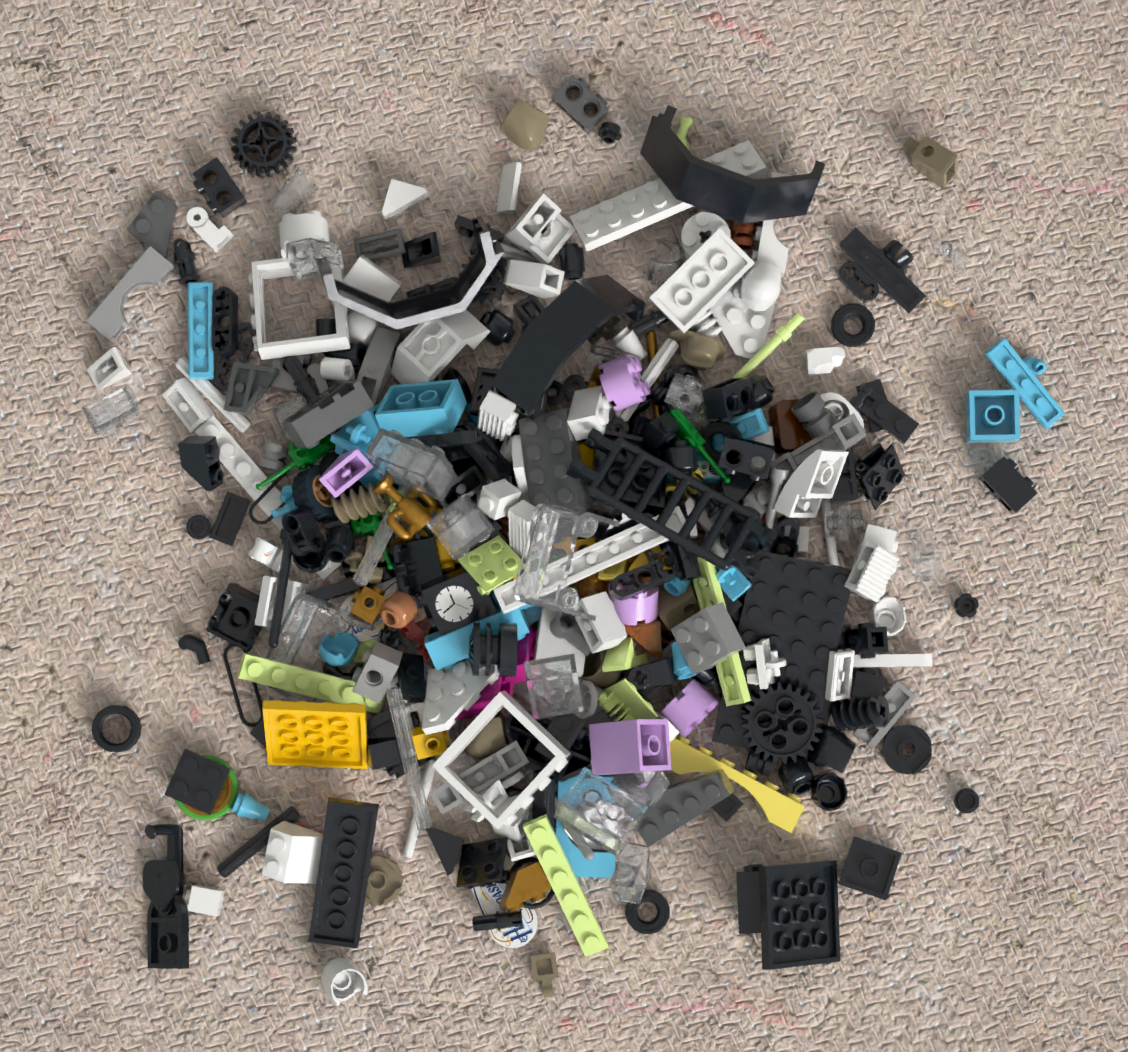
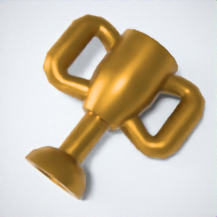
(409, 509)

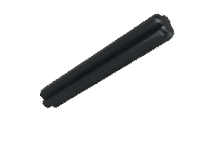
(255, 844)

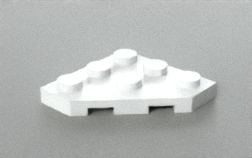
(741, 326)
(451, 692)

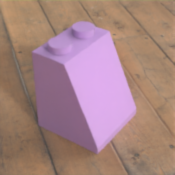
(630, 746)

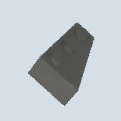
(327, 413)

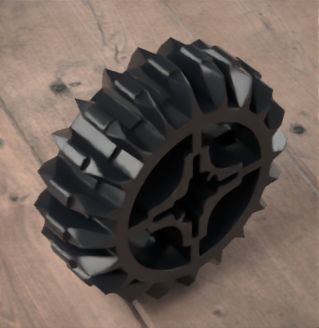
(253, 145)

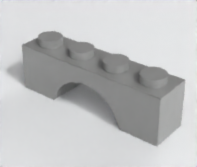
(148, 270)

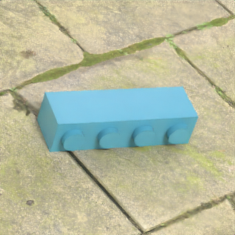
(454, 646)

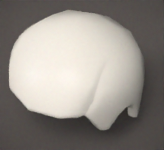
(361, 328)
(888, 614)

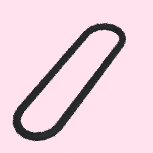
(262, 496)
(235, 692)

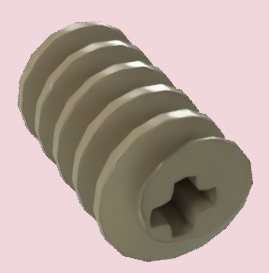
(359, 504)

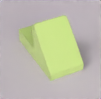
(623, 657)

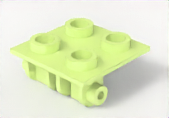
(491, 564)
(627, 701)

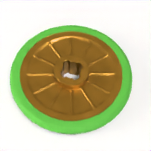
(225, 801)

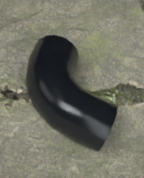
(354, 354)

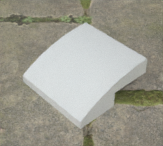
(267, 599)

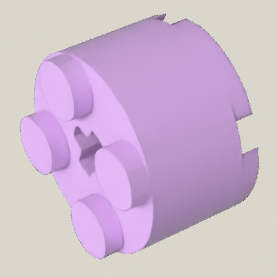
(623, 382)
(638, 607)
(689, 707)

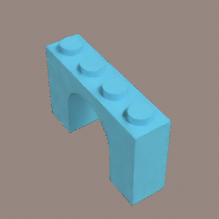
(603, 862)

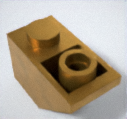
(525, 884)

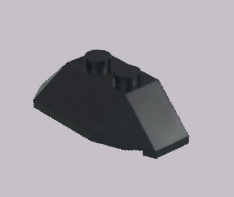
(517, 731)

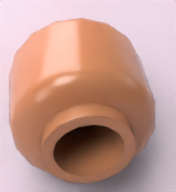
(398, 610)

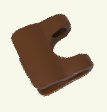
(787, 430)

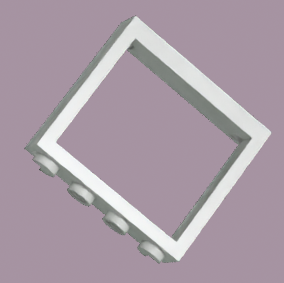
(269, 350)
(542, 780)

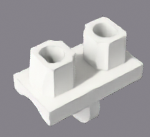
(767, 663)

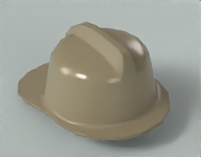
(698, 349)

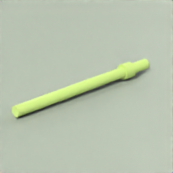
(783, 333)

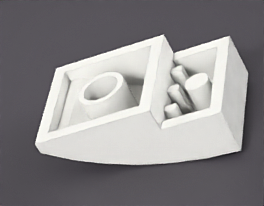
(810, 483)

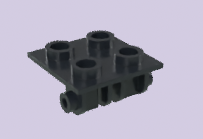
(881, 477)
(415, 564)
(483, 864)

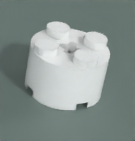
(697, 226)
(300, 227)

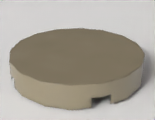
(384, 881)

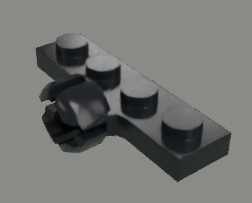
(884, 267)

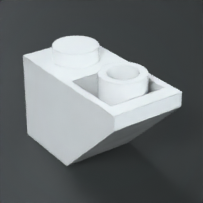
(534, 278)

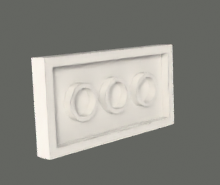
(702, 280)

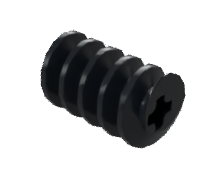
(860, 713)

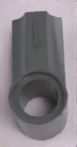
(571, 633)

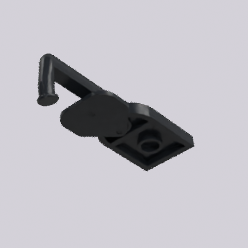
(167, 911)

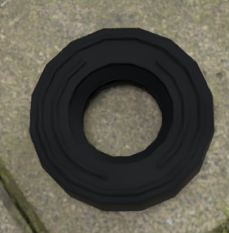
(863, 314)
(719, 428)
(658, 922)

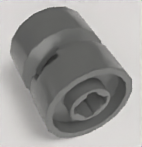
(812, 412)

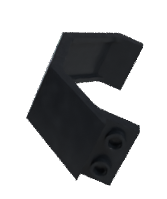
(722, 189)
(425, 306)
(558, 334)

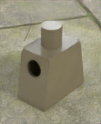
(932, 160)
(677, 608)

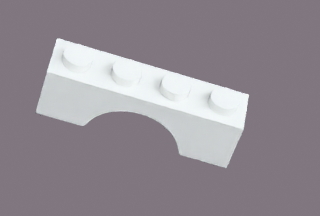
(769, 247)

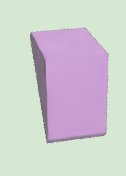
(345, 471)

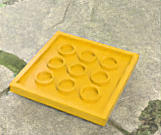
(315, 734)

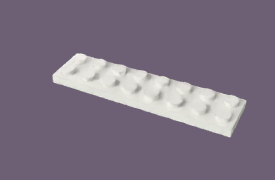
(653, 201)

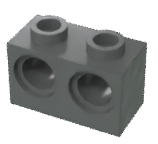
(575, 107)

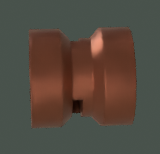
(742, 234)

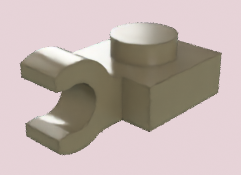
(544, 969)

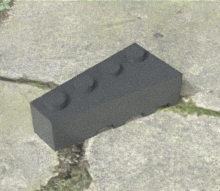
(683, 803)

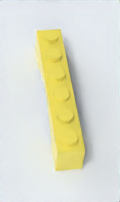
(777, 808)

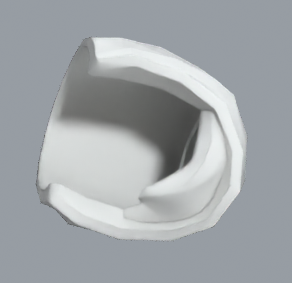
(761, 286)
(342, 980)

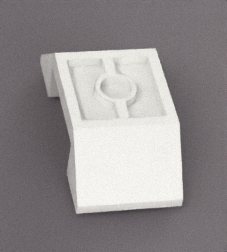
(434, 345)

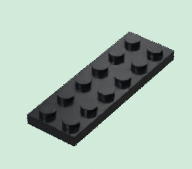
(343, 872)

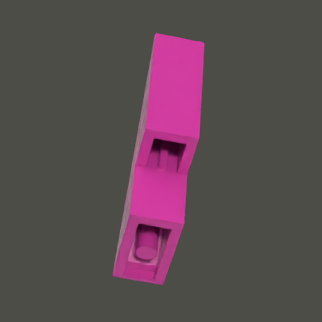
(525, 652)

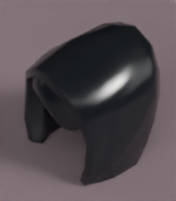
(832, 749)

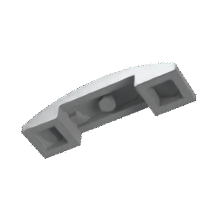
(840, 437)
(481, 775)

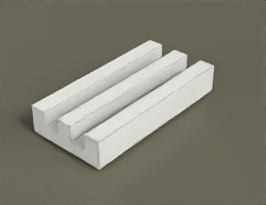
(838, 673)

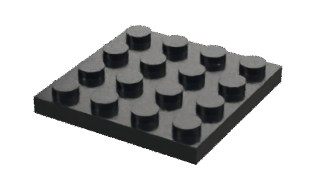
(799, 914)

